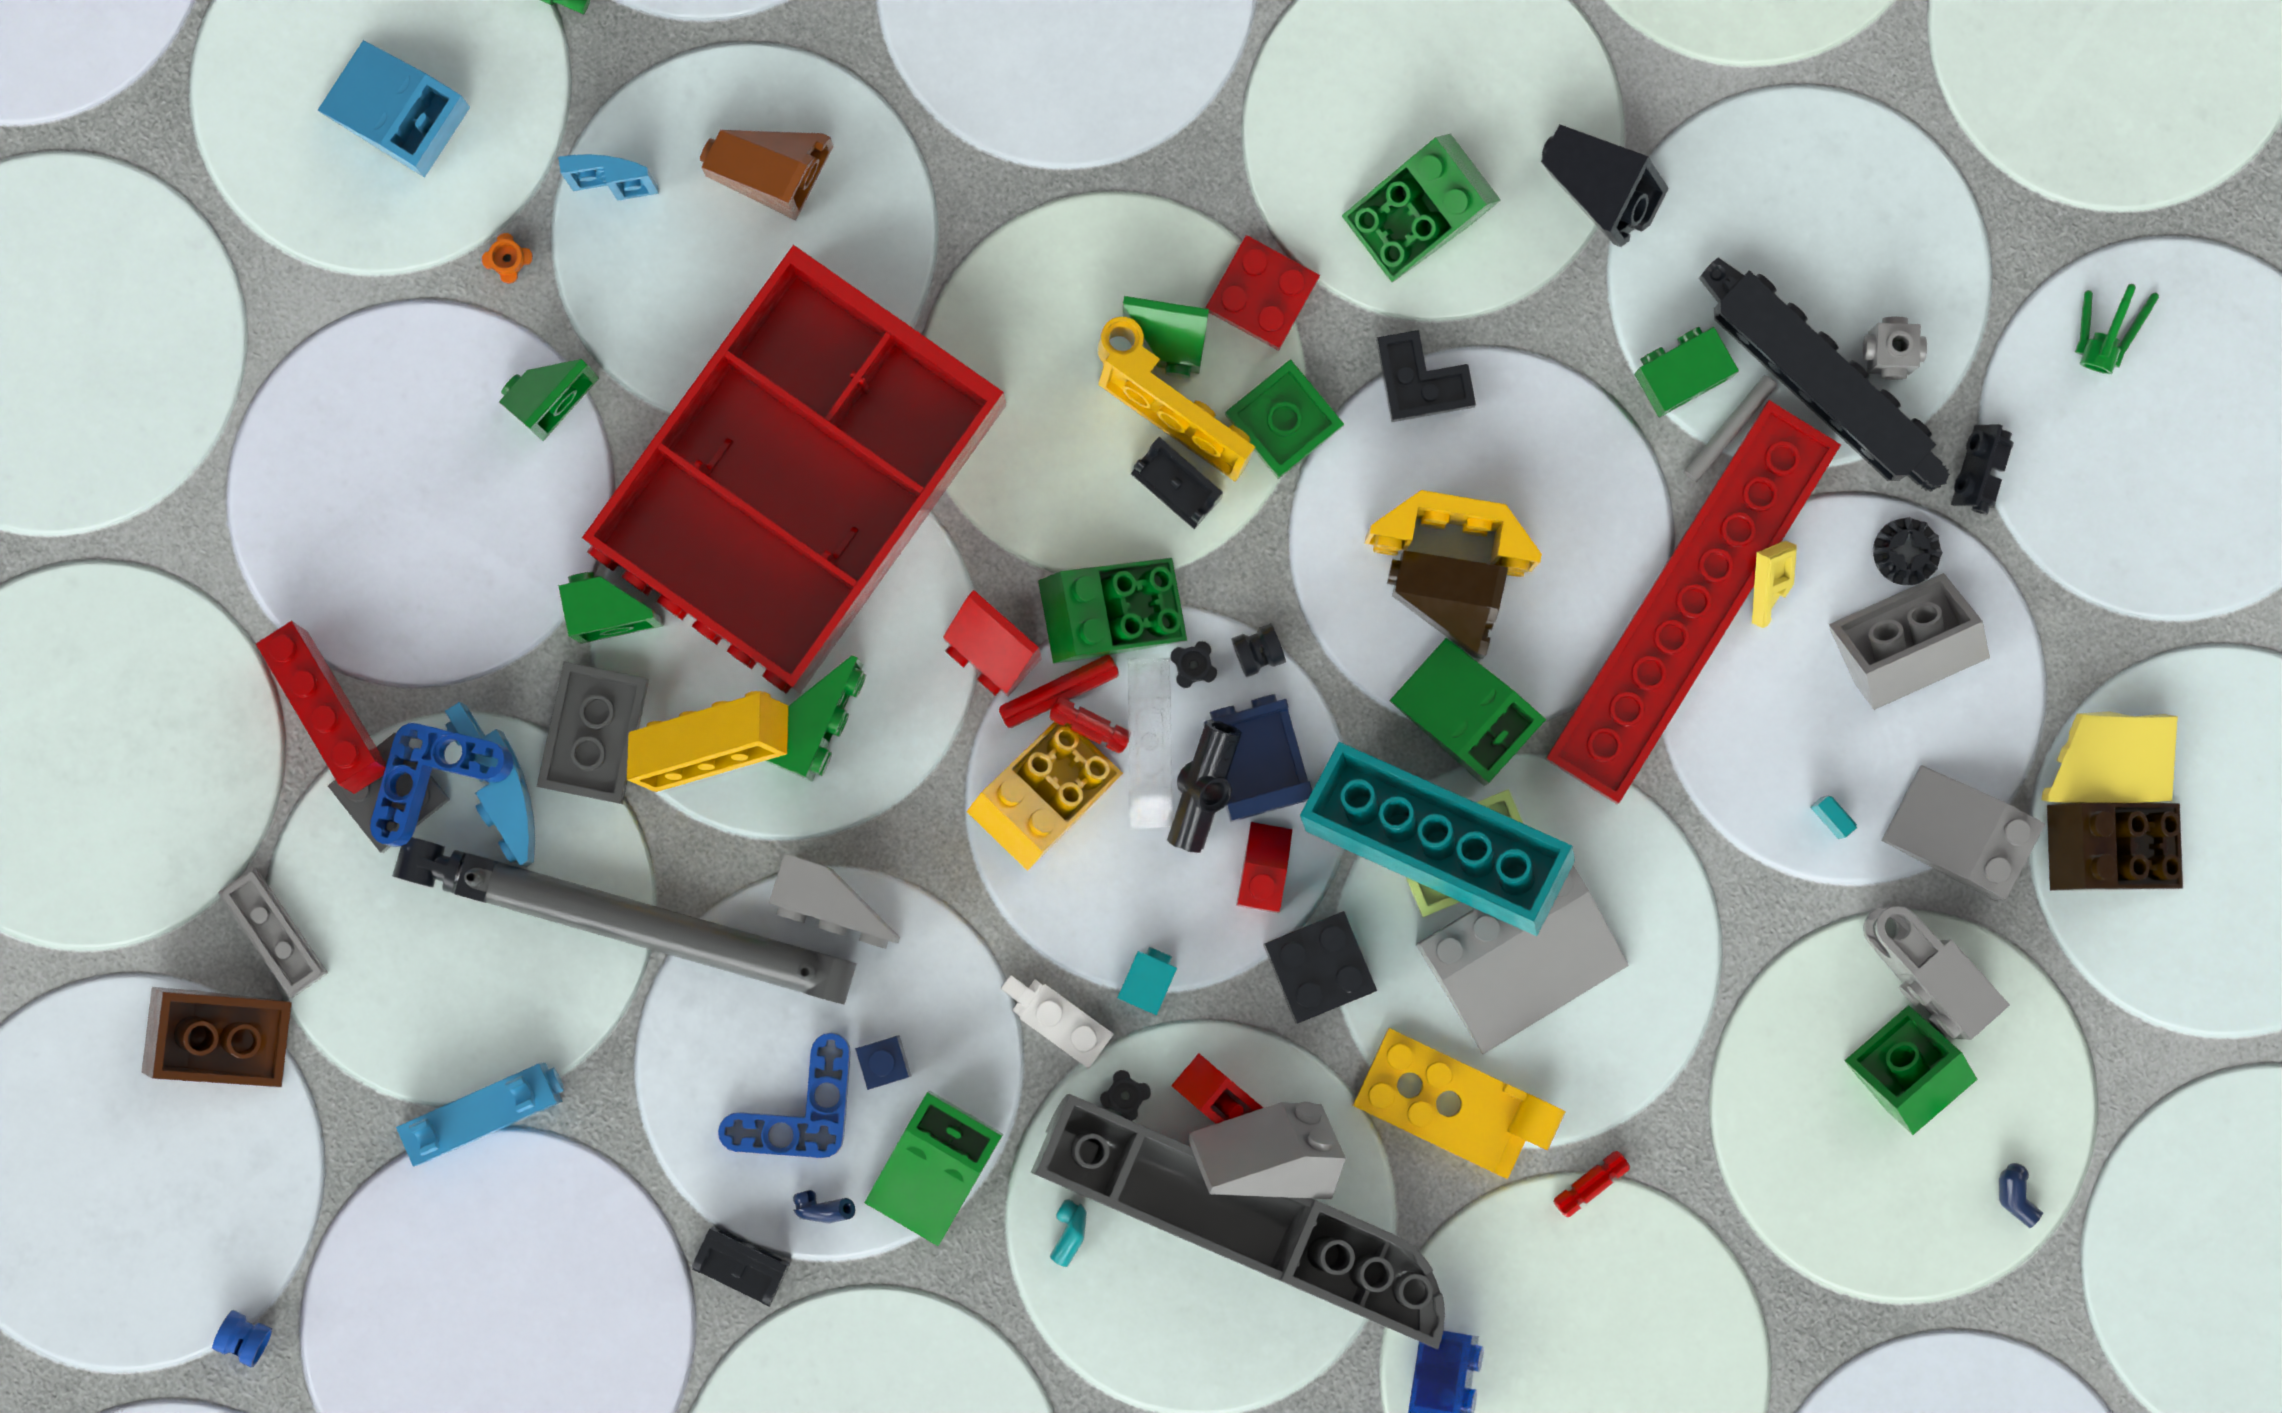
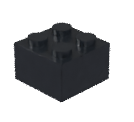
(1320, 967)

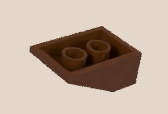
(215, 1037)

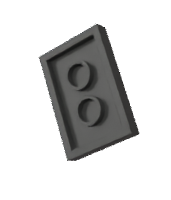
(590, 732)

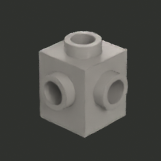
(1884, 358)

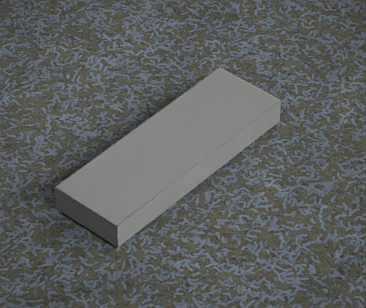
(273, 932)

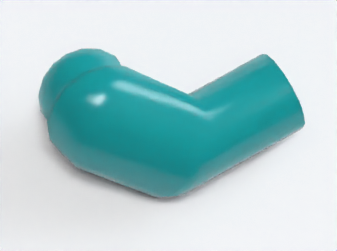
(1073, 1234)

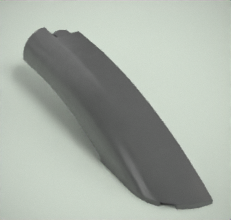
(1276, 1236)

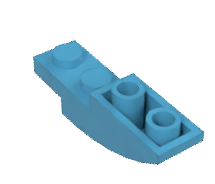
(501, 803)

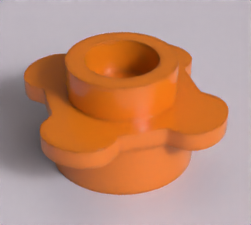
(506, 246)

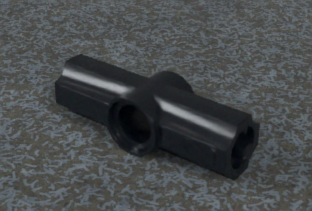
(1204, 786)

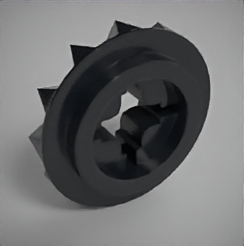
(1893, 564)

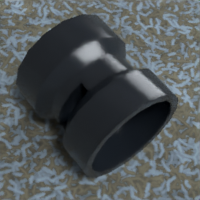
(1249, 654)

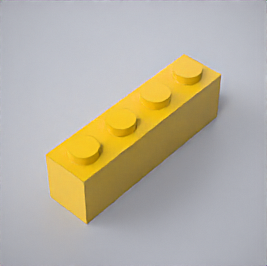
(708, 741)

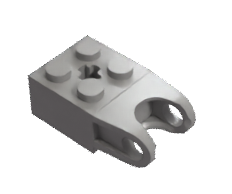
(1935, 974)

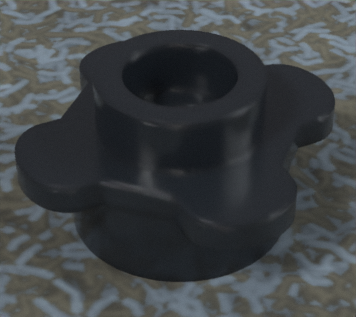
(1200, 654)
(1122, 1083)

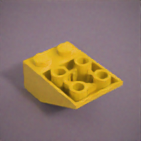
(1043, 793)

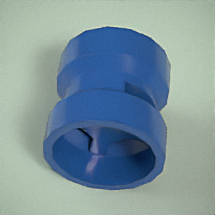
(242, 1338)

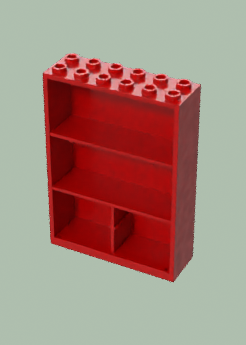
(794, 471)

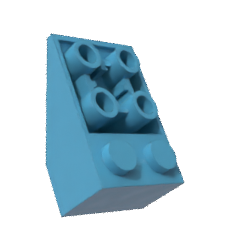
(395, 107)

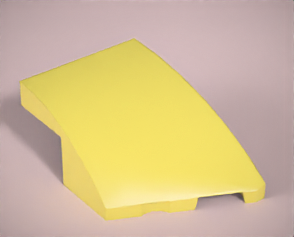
(2116, 759)

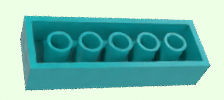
(1438, 838)

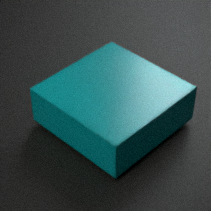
(1834, 817)

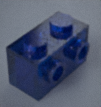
(1445, 1375)

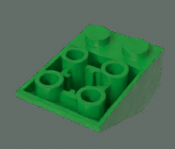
(1421, 206)
(1111, 609)
(1467, 711)
(817, 718)
(933, 1168)

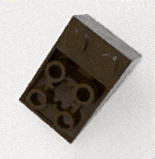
(2114, 846)

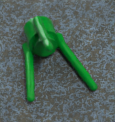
(2102, 351)

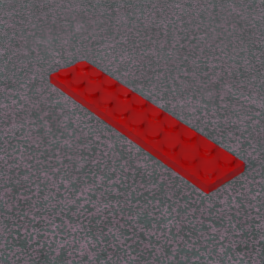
(1692, 602)

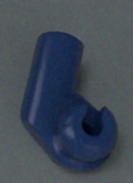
(2013, 1195)
(823, 1212)

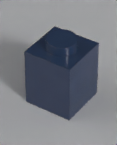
(883, 1062)

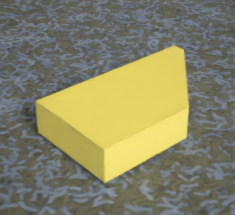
(1772, 579)

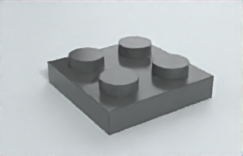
(362, 803)

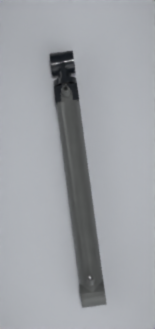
(626, 920)

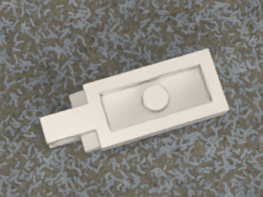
(1058, 1020)

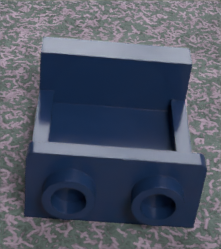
(1267, 761)

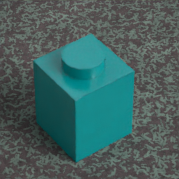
(1148, 980)

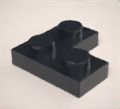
(1419, 392)

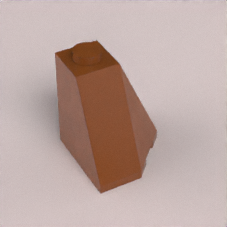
(768, 165)

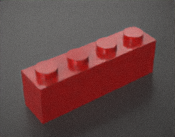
(322, 707)

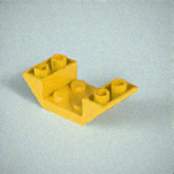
(1511, 543)

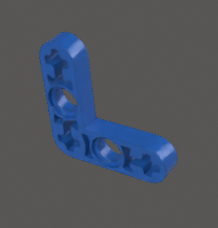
(428, 757)
(815, 1116)

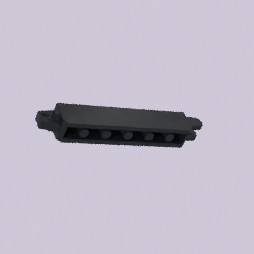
(1822, 377)

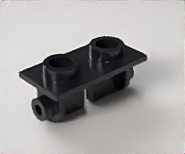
(1986, 449)

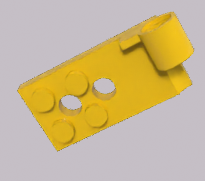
(1192, 424)
(1491, 1116)

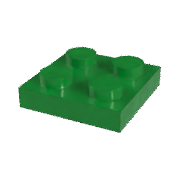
(1284, 419)

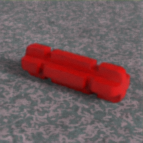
(1089, 725)
(1591, 1184)

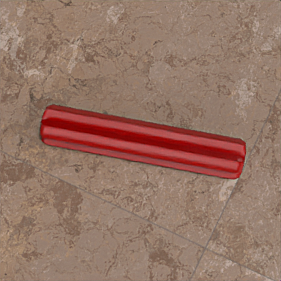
(1067, 686)

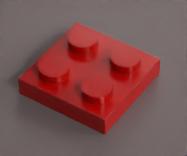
(1262, 292)

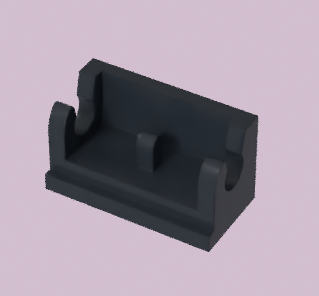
(1177, 483)
(740, 1265)

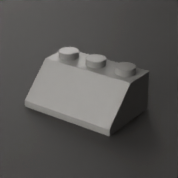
(1910, 640)

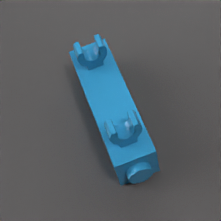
(481, 1113)

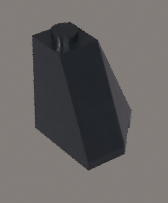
(1607, 181)

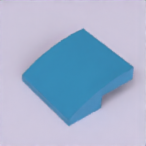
(622, 176)

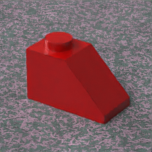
(1264, 867)
(1213, 1091)

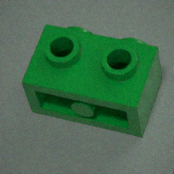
(1685, 371)

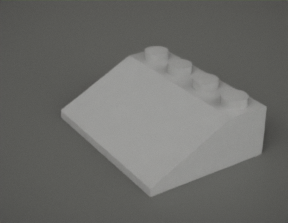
(1511, 979)

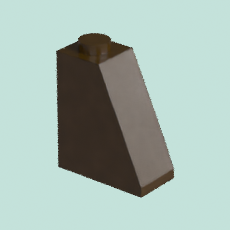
(1451, 595)

